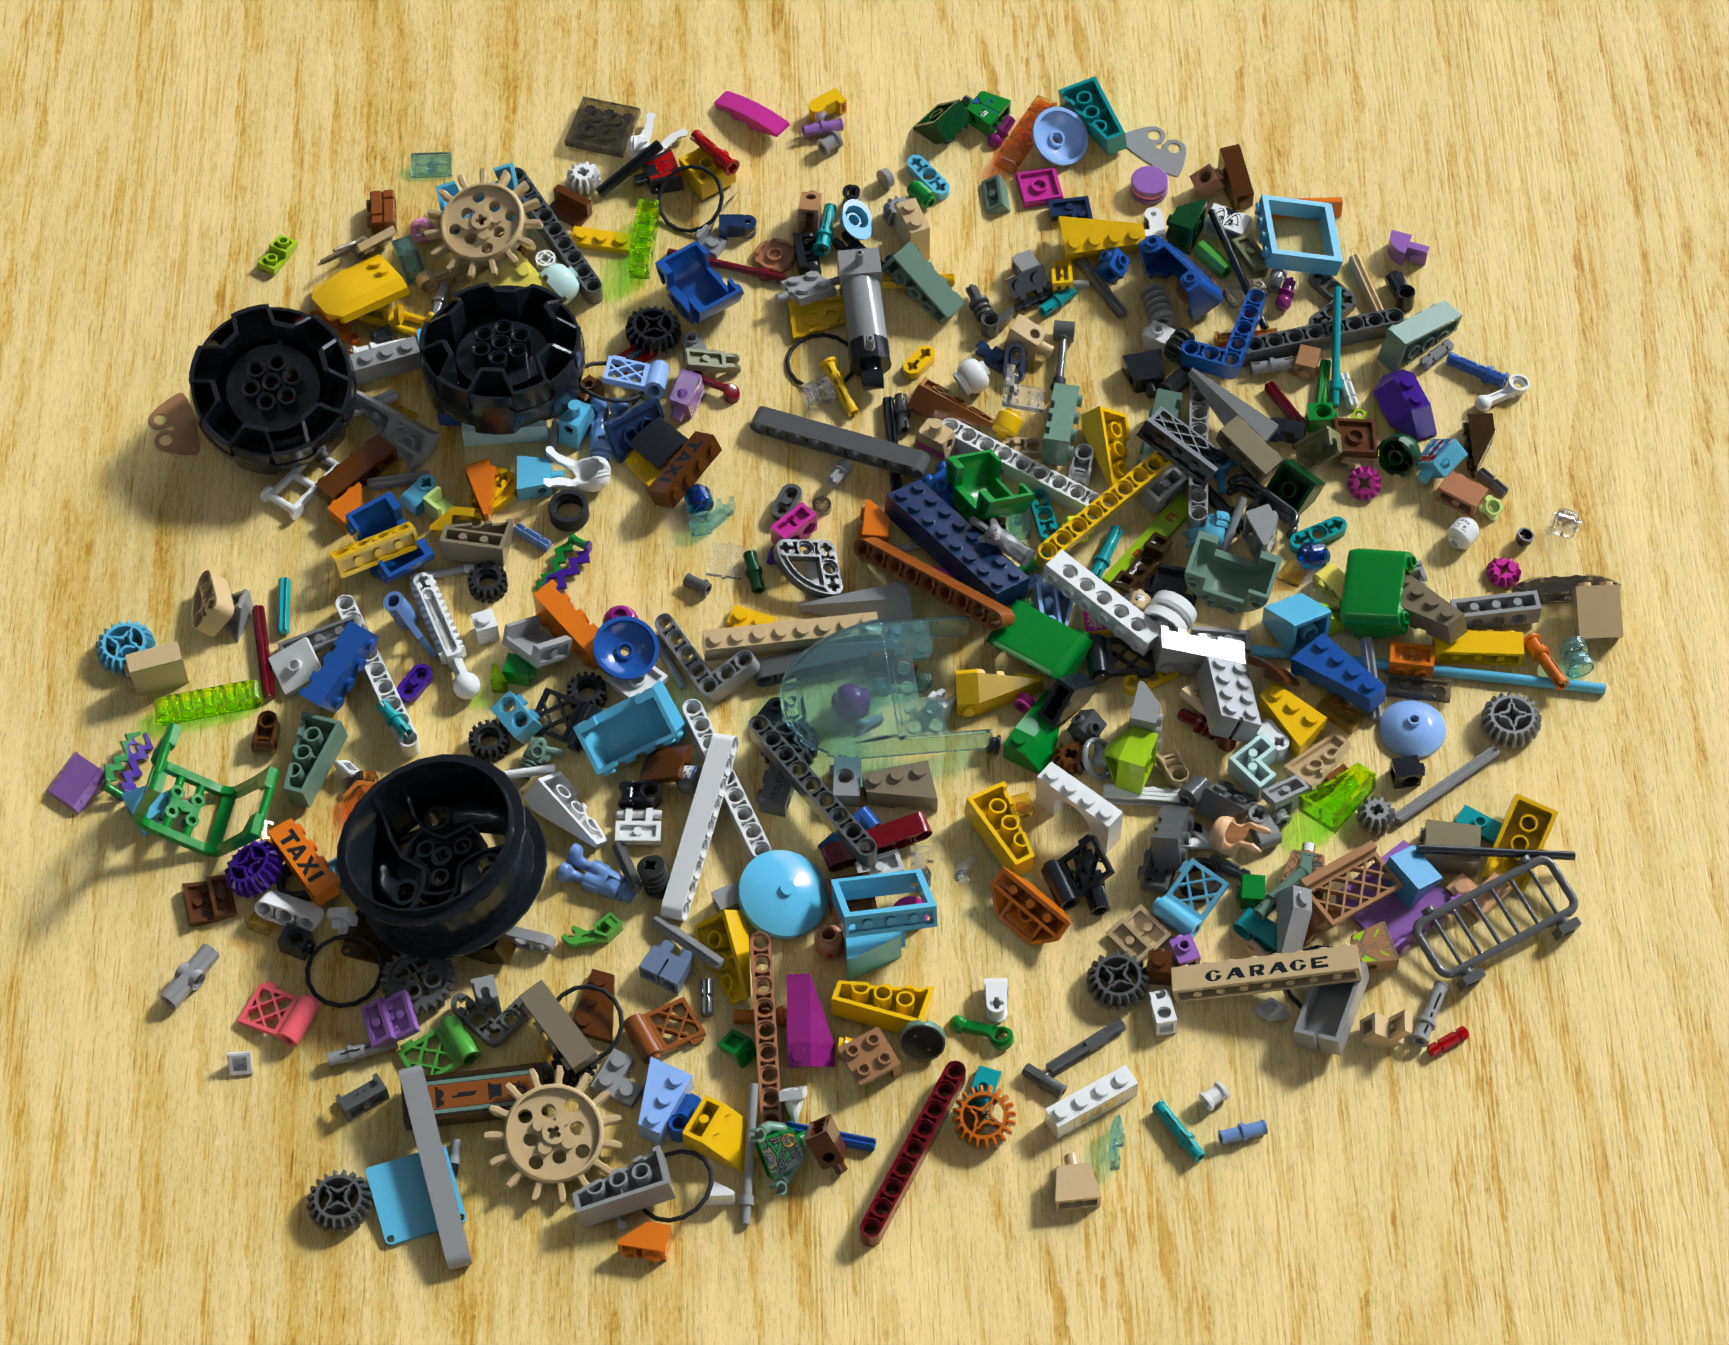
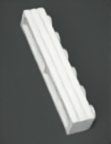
(1150, 796)

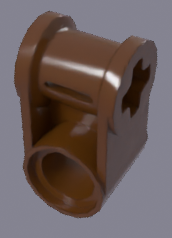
(266, 737)

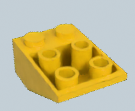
(718, 1133)

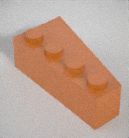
(563, 619)

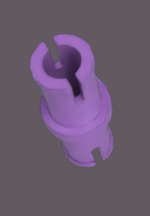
(822, 127)

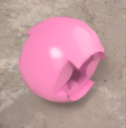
(416, 225)

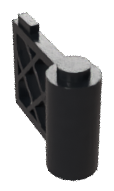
(1101, 661)
(581, 713)
(1061, 880)

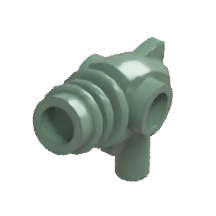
(538, 752)

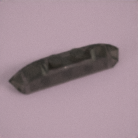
(1556, 588)

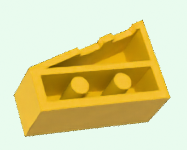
(1293, 717)

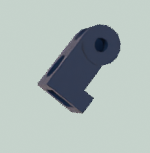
(737, 226)

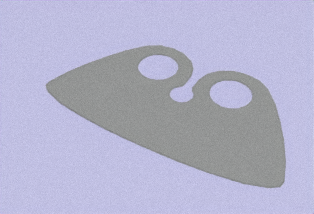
(1146, 148)

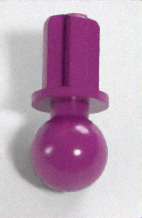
(995, 140)
(1285, 294)

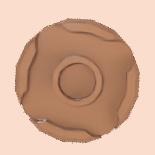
(775, 255)

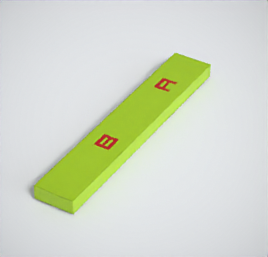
(1165, 524)

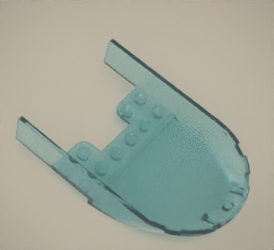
(861, 692)

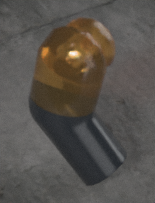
(366, 775)

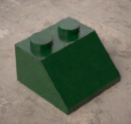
(944, 122)
(1186, 225)
(1295, 485)

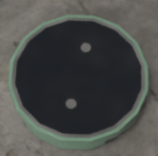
(922, 1040)

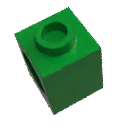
(1319, 415)

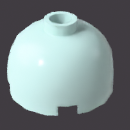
(562, 280)

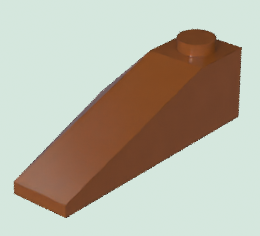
(935, 402)

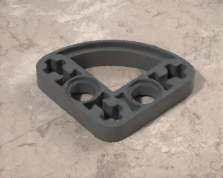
(815, 555)

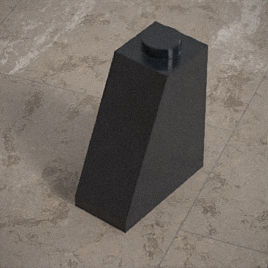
(1066, 697)

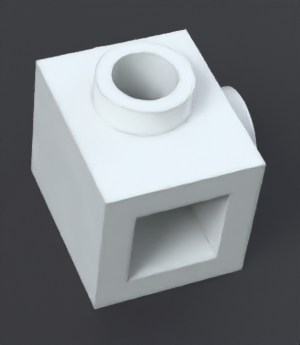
(1156, 336)

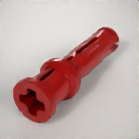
(719, 156)

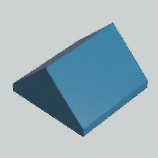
(1415, 873)

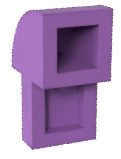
(1402, 249)

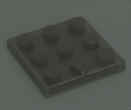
(602, 127)

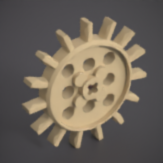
(483, 224)
(533, 1102)

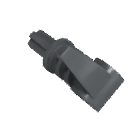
(990, 321)

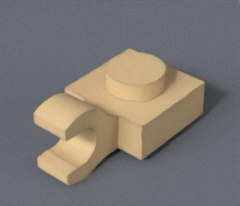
(1350, 463)

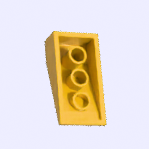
(1523, 827)

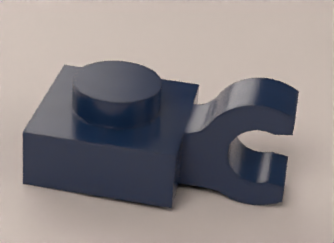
(992, 357)

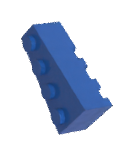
(1334, 669)

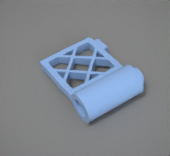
(652, 378)

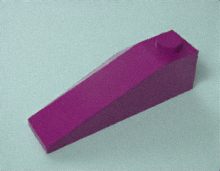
(808, 1032)

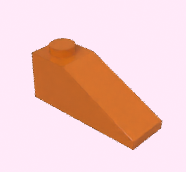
(483, 484)

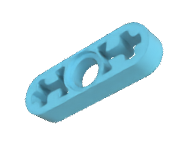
(927, 169)

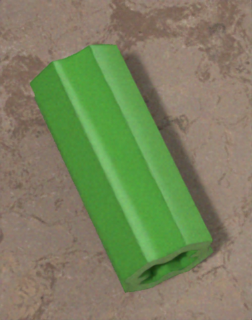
(1213, 259)

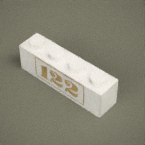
(1091, 1102)

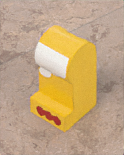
(827, 105)

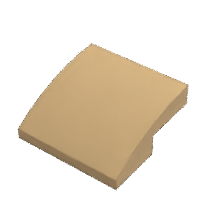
(1139, 933)

